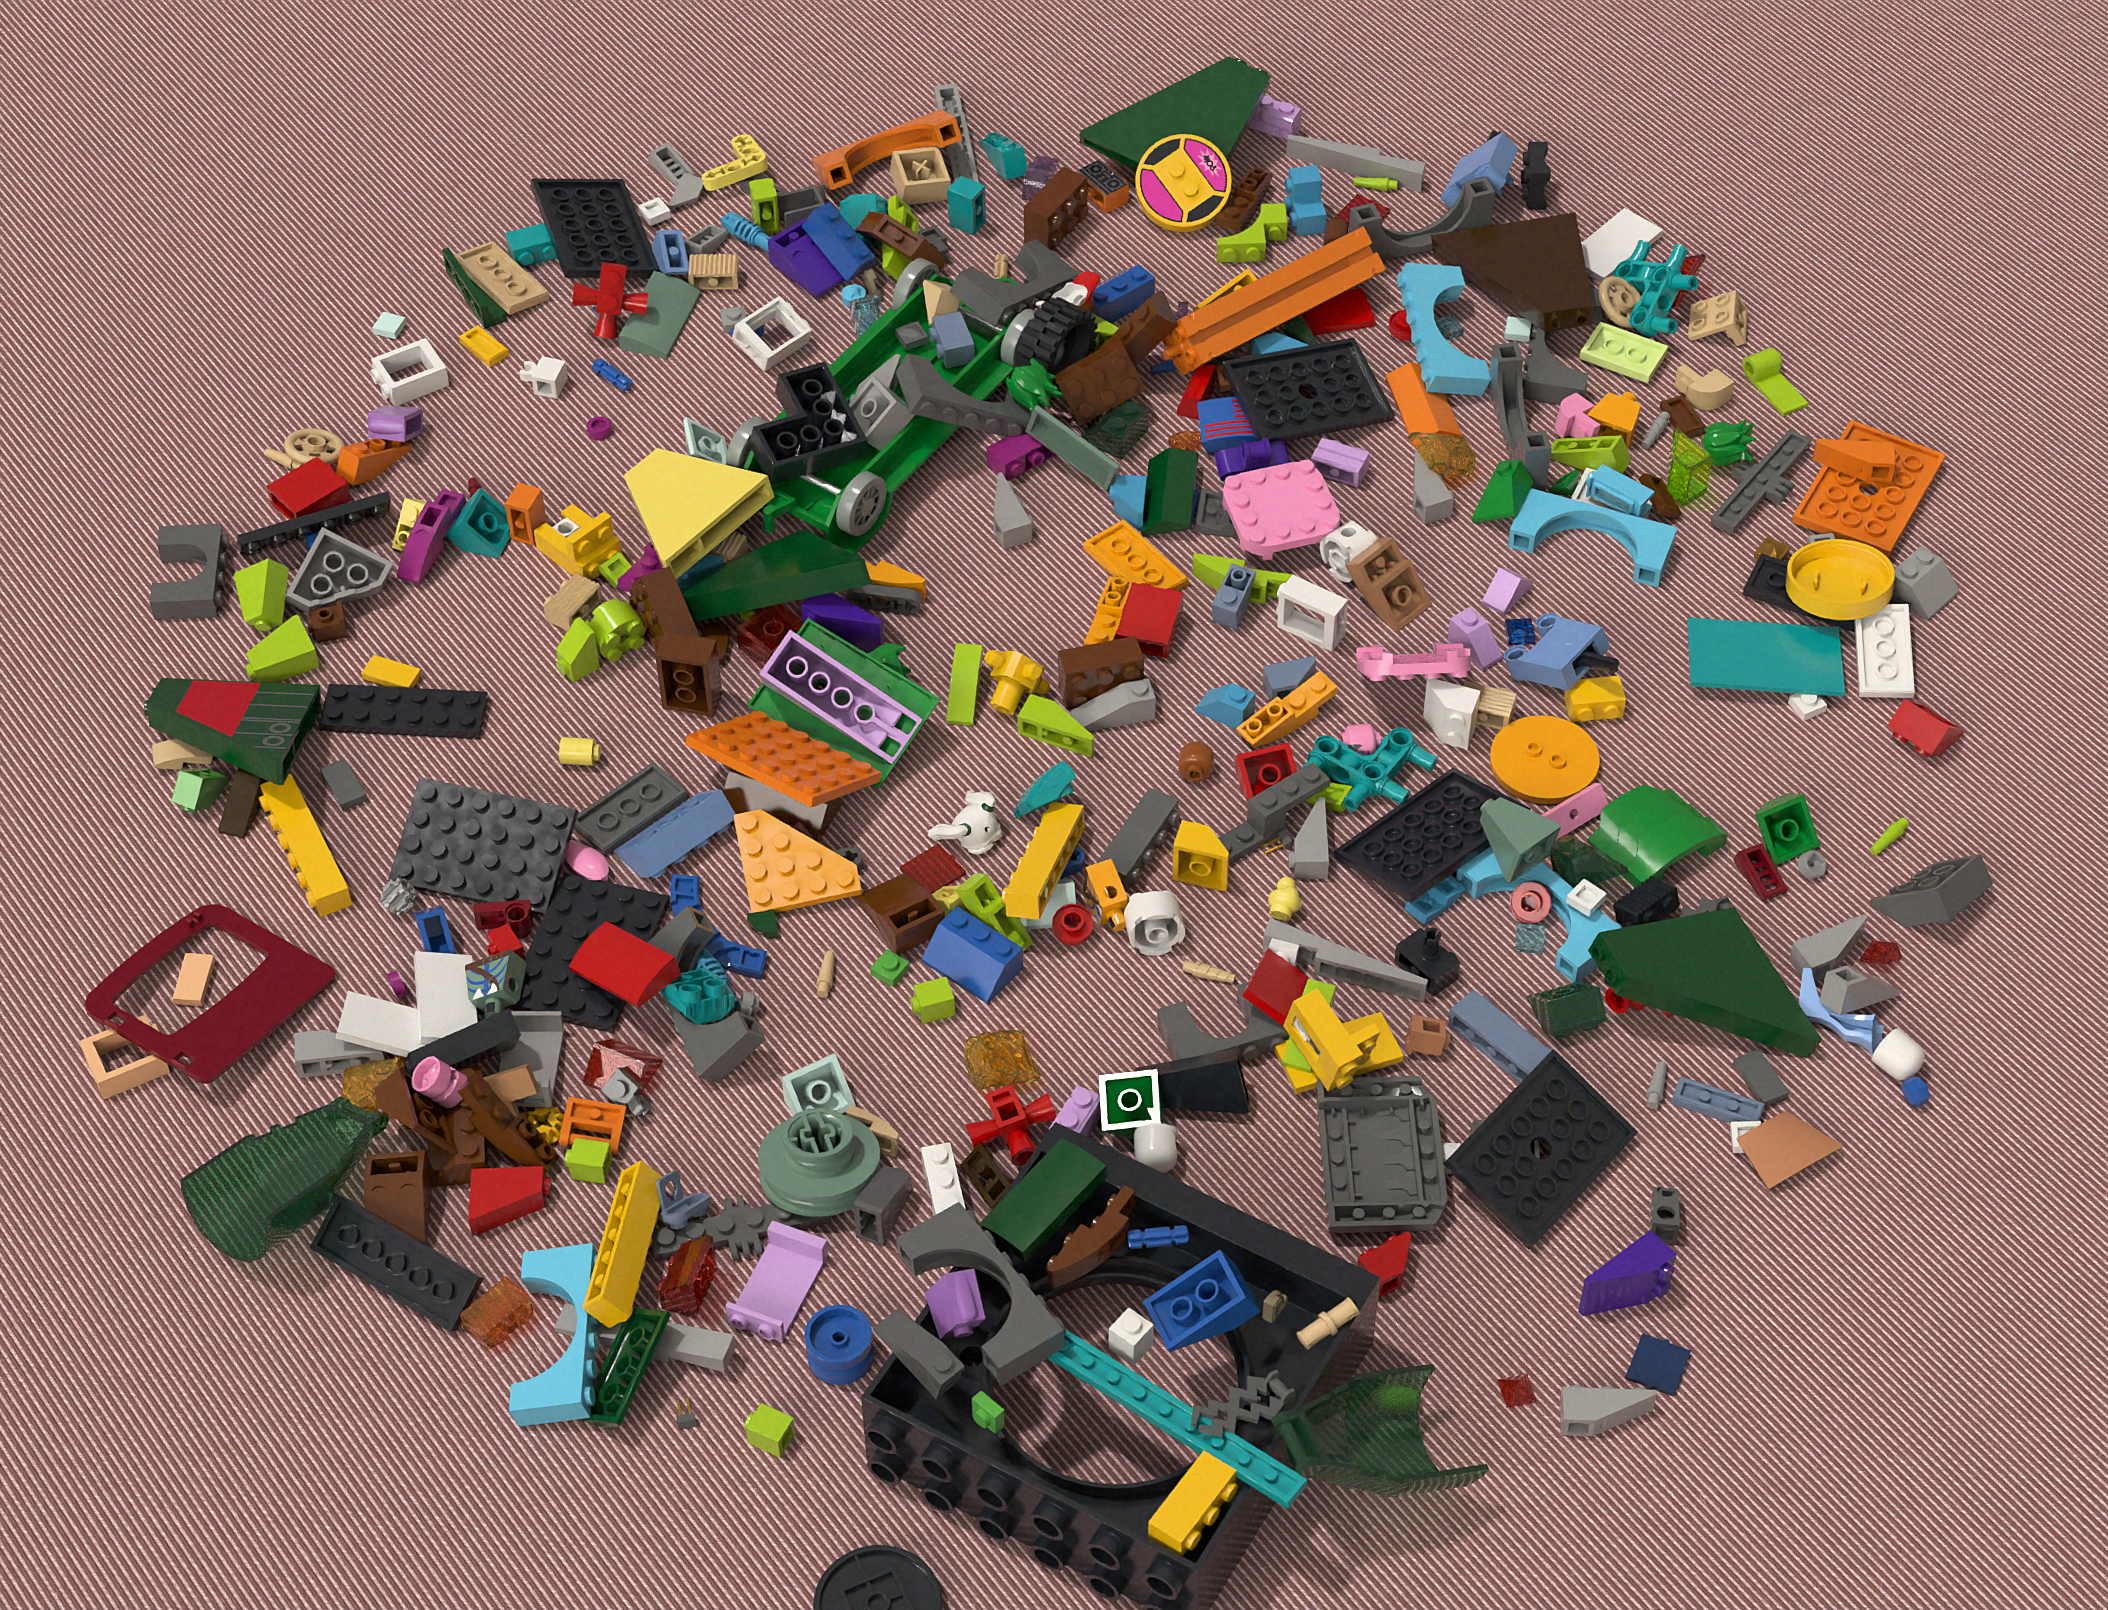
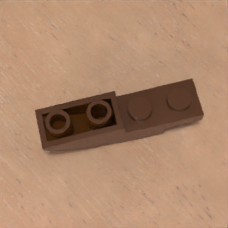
(1245, 200)
(510, 1134)
(1093, 1245)

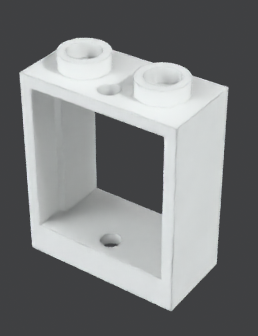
(756, 348)
(415, 386)
(1318, 600)

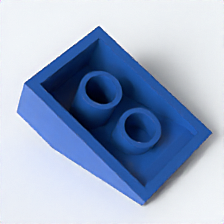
(1202, 1303)

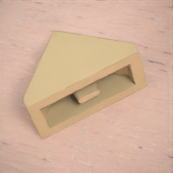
(939, 299)

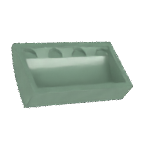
(667, 312)
(1072, 448)

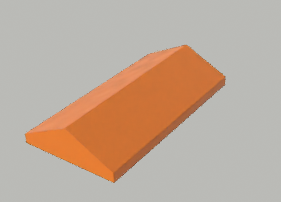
(1418, 408)

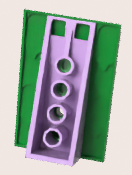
(861, 710)

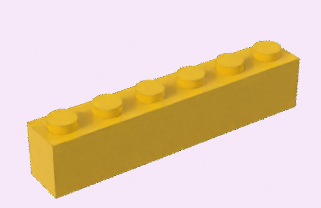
(305, 846)
(1044, 861)
(624, 1246)

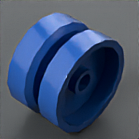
(839, 1344)

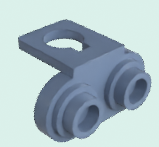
(681, 1208)

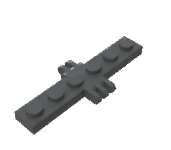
(1761, 481)
(735, 1228)

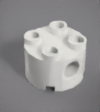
(1343, 546)

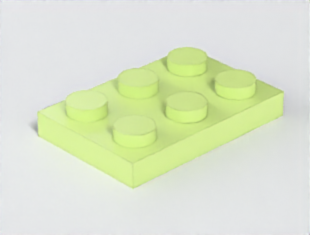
(1623, 352)

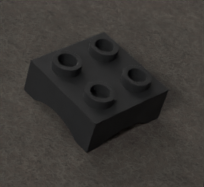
(1535, 175)

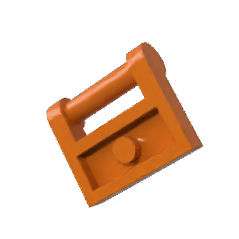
(592, 1117)

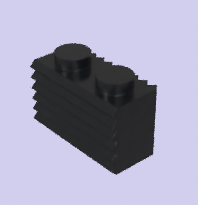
(1646, 903)

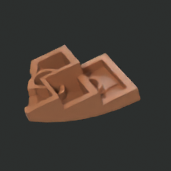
(1784, 1147)

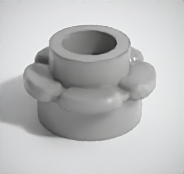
(748, 1002)

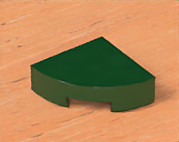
(764, 923)

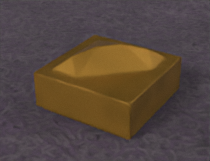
(1772, 548)

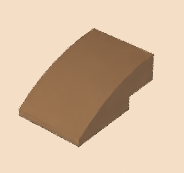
(1389, 583)

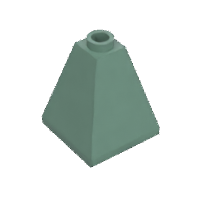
(1517, 836)

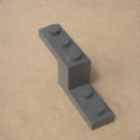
(1268, 811)

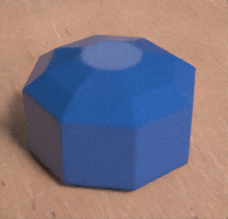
(1915, 1091)

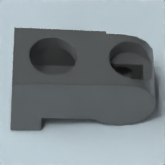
(1665, 1214)

